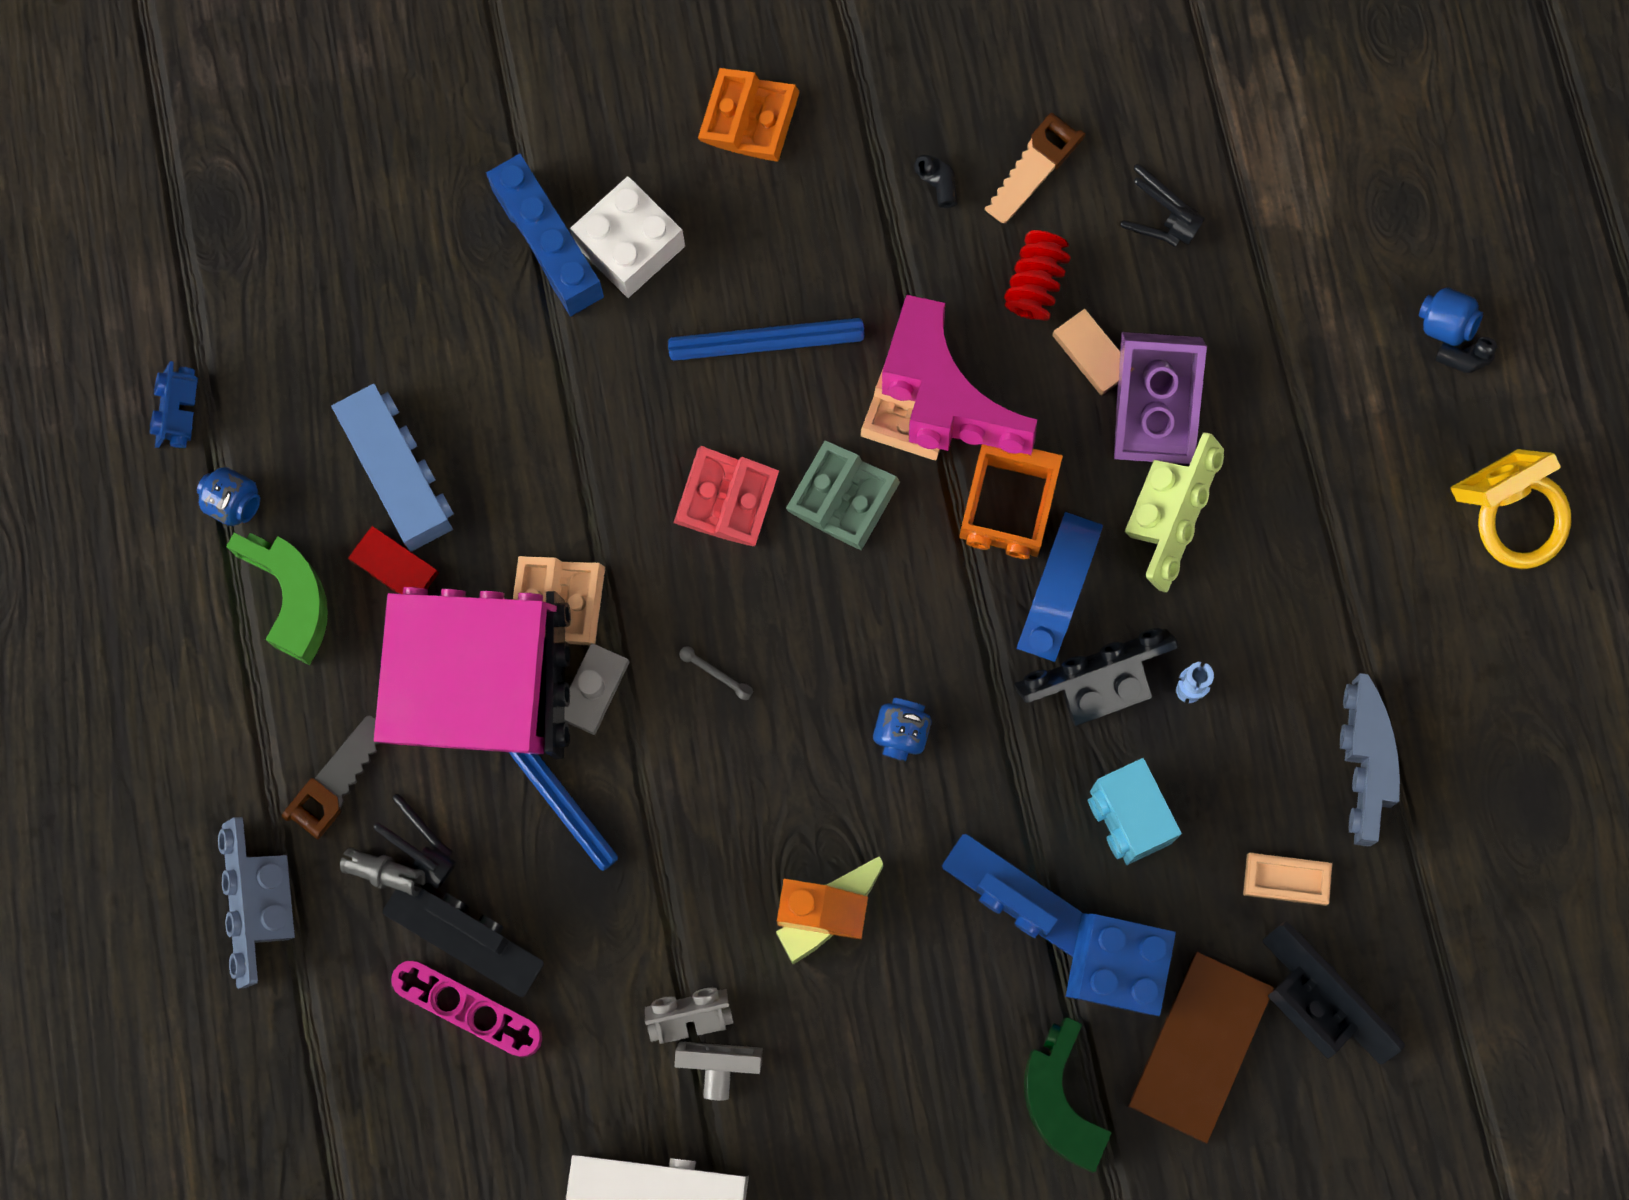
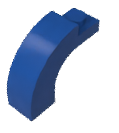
(1060, 586)

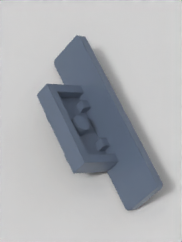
(257, 901)

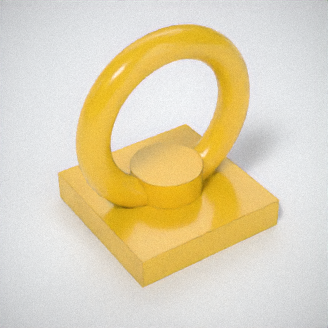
(1509, 482)

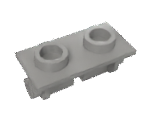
(702, 1008)

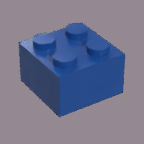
(1120, 964)

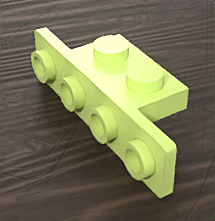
(1171, 506)

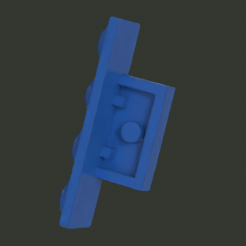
(1014, 892)

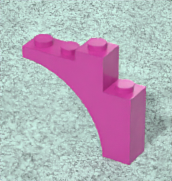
(945, 401)

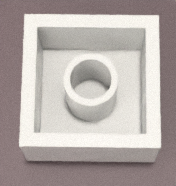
(628, 237)

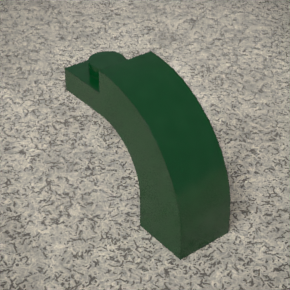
(1048, 1108)

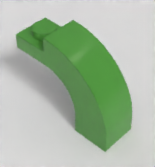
(304, 603)

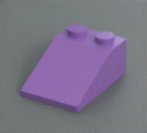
(1159, 398)

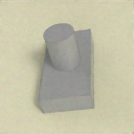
(594, 688)
(718, 1064)

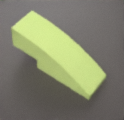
(801, 942)

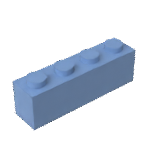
(392, 466)

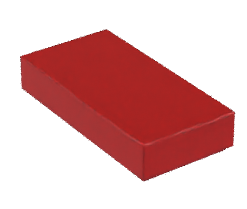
(391, 562)

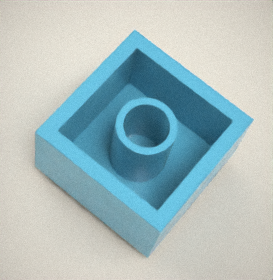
(1133, 812)

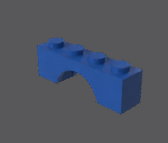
(546, 234)

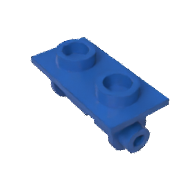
(169, 421)

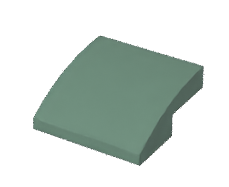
(843, 495)

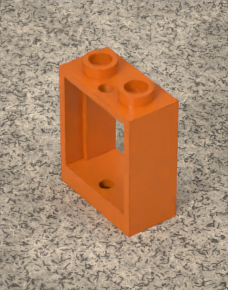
(1039, 464)

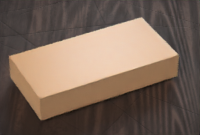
(1090, 350)
(1287, 879)

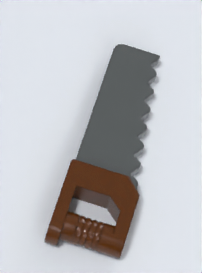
(334, 780)

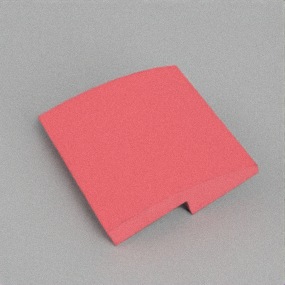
(726, 496)

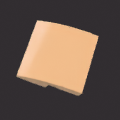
(889, 423)
(575, 582)

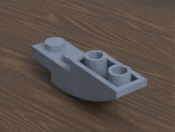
(1372, 743)

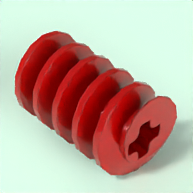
(1035, 275)

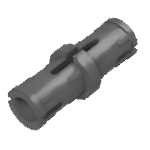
(382, 871)

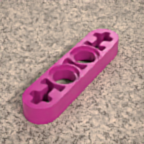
(464, 1013)

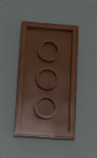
(1200, 1047)

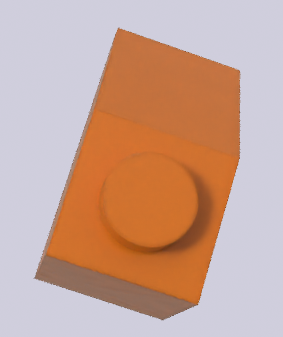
(821, 909)

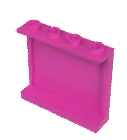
(462, 671)

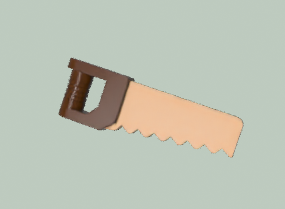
(1034, 167)

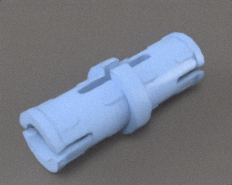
(1194, 682)

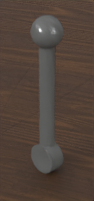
(742, 690)

